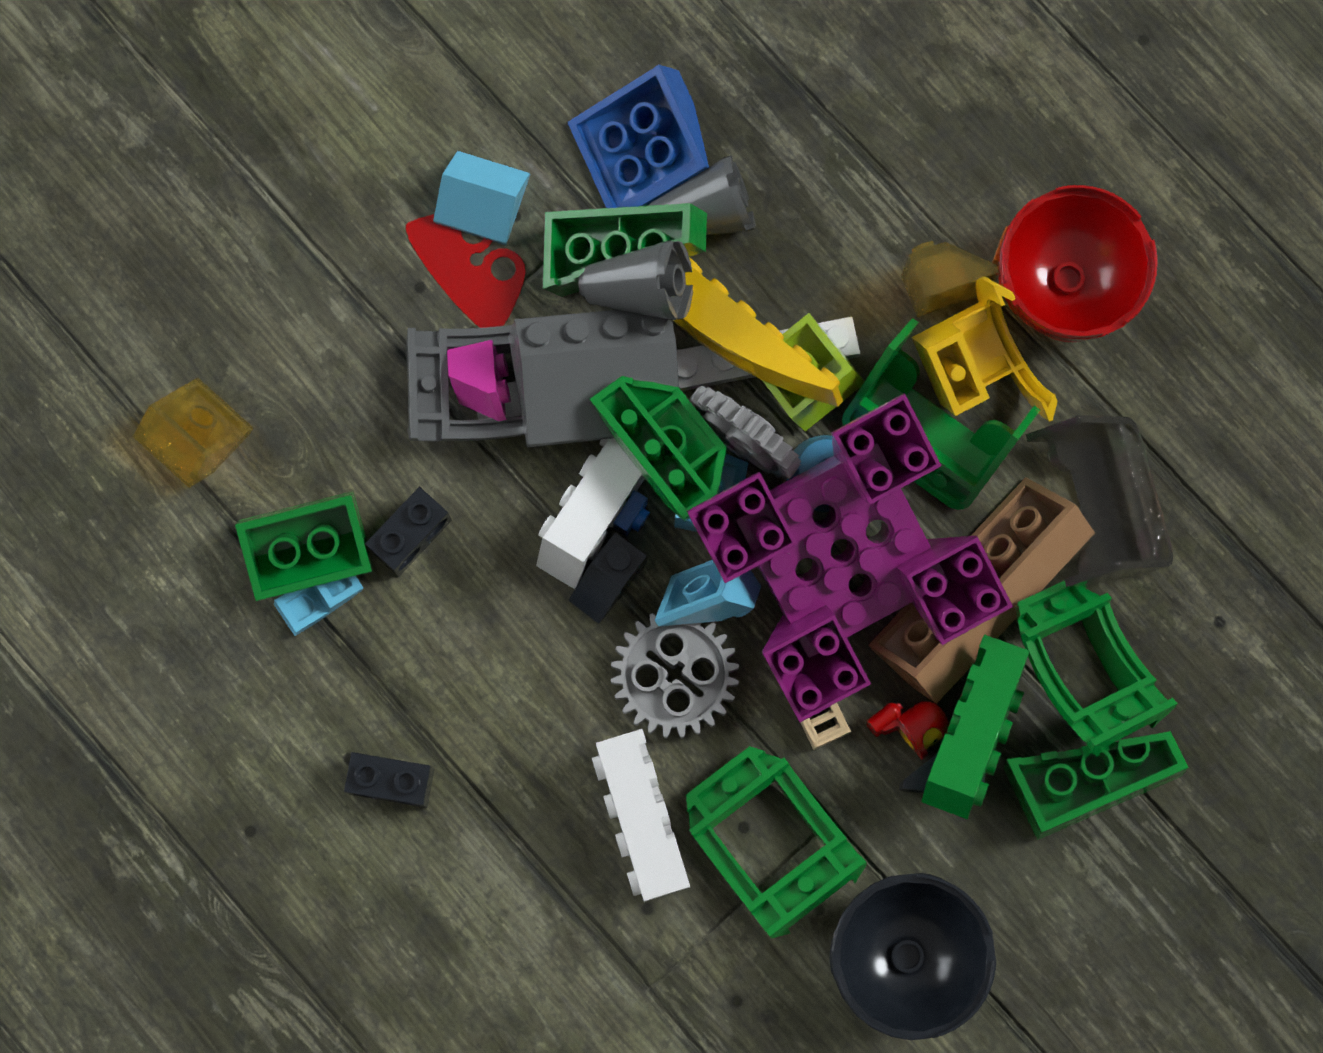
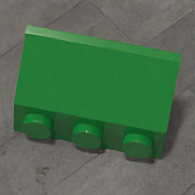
(304, 545)

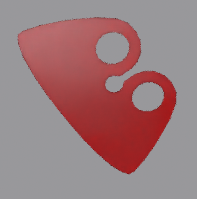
(470, 287)

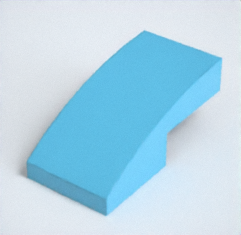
(310, 605)

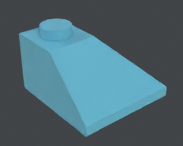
(703, 596)

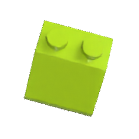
(824, 353)

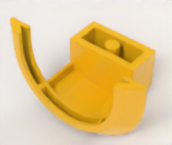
(976, 350)

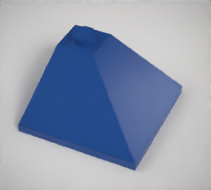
(641, 139)

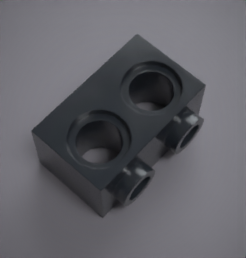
(409, 531)
(389, 780)

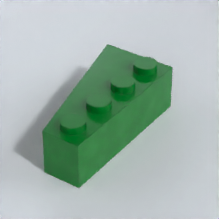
(977, 728)
(1075, 784)

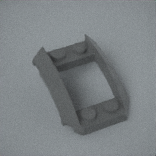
(430, 390)

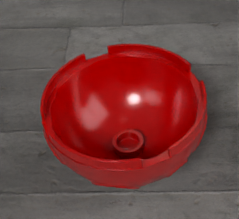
(1077, 263)

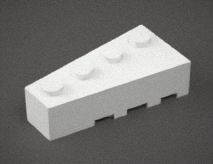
(587, 513)
(641, 815)

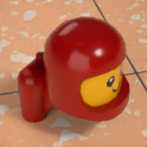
(919, 725)

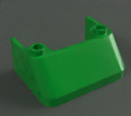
(964, 456)

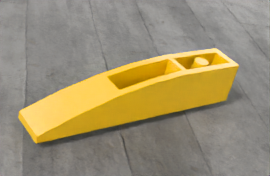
(746, 343)

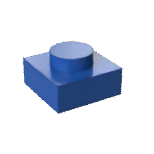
(632, 514)

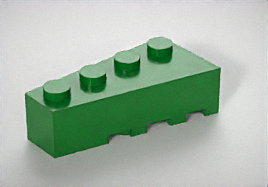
(593, 235)

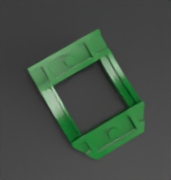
(1116, 716)
(807, 883)

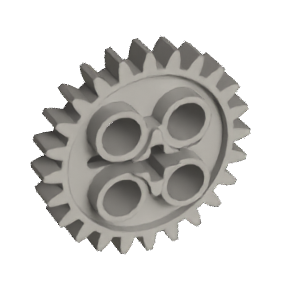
(746, 433)
(651, 701)

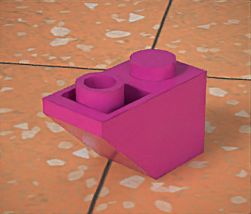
(478, 378)

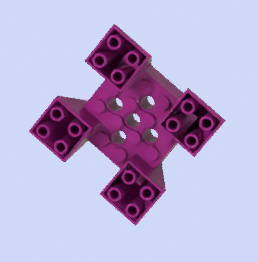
(862, 482)

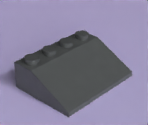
(574, 357)

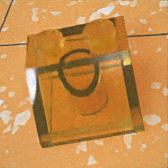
(943, 276)
(192, 431)

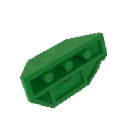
(664, 440)

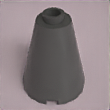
(719, 194)
(642, 281)

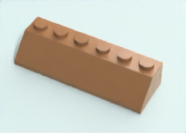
(1027, 545)

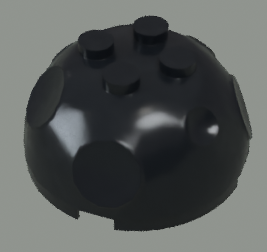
(913, 956)

